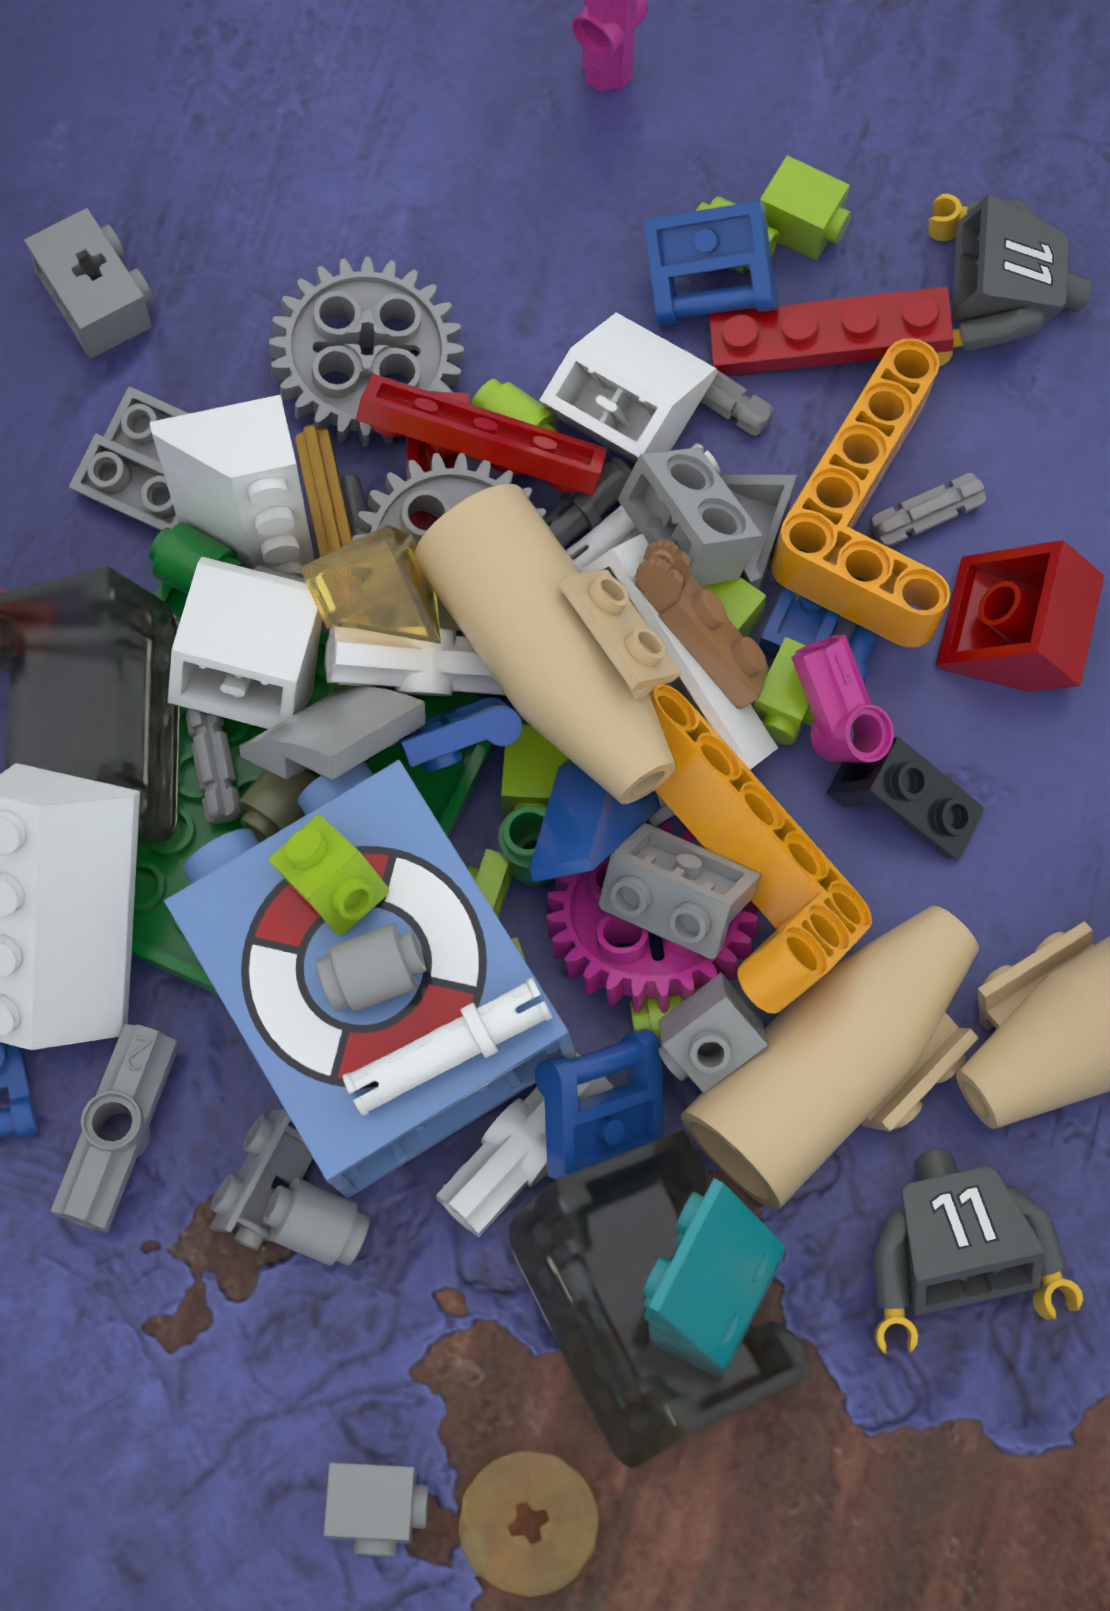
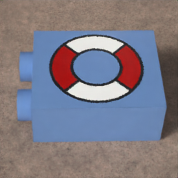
(261, 957)

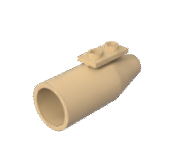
(554, 638)
(1048, 1034)
(841, 1057)

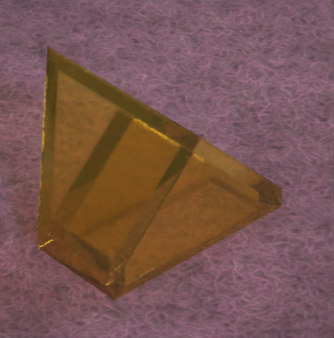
(375, 587)

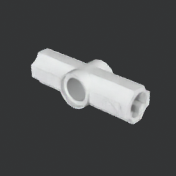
(406, 664)
(506, 1162)

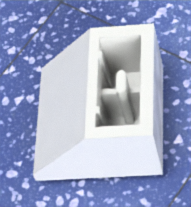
(628, 388)
(245, 645)

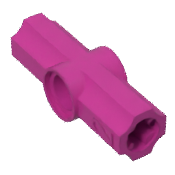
(608, 40)

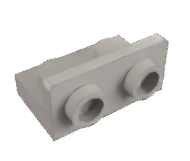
(676, 889)

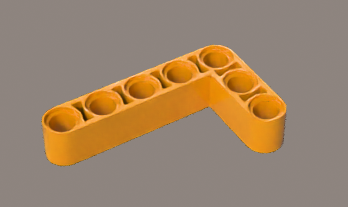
(847, 482)
(739, 819)

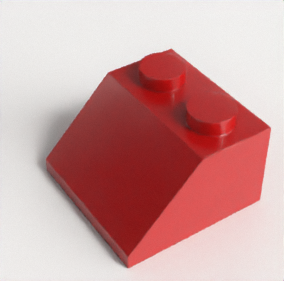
(1022, 617)

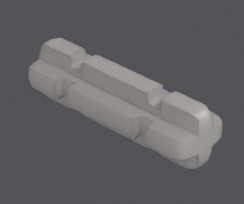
(730, 401)
(928, 510)
(213, 766)

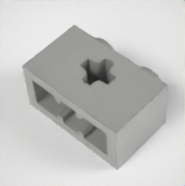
(90, 283)

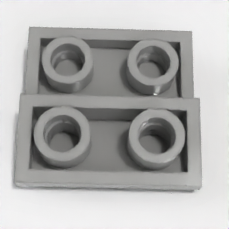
(125, 465)
(336, 732)

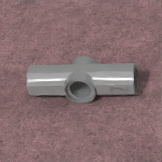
(102, 1167)

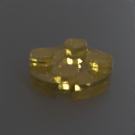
(566, 1539)

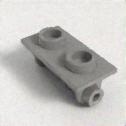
(242, 1199)

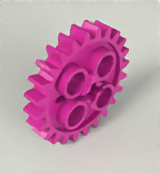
(588, 937)

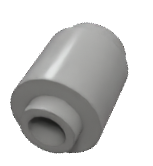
(371, 968)
(316, 1222)

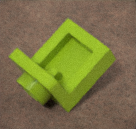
(329, 874)

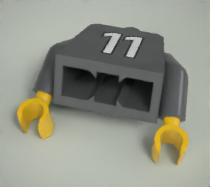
(1006, 270)
(963, 1244)

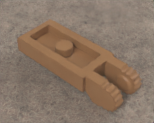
(701, 623)

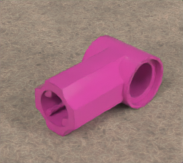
(839, 702)

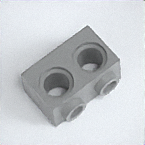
(688, 502)

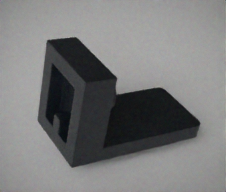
(913, 794)

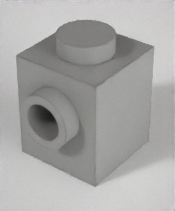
(710, 1034)
(374, 1507)

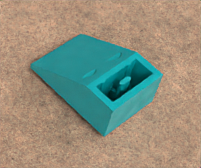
(714, 1283)

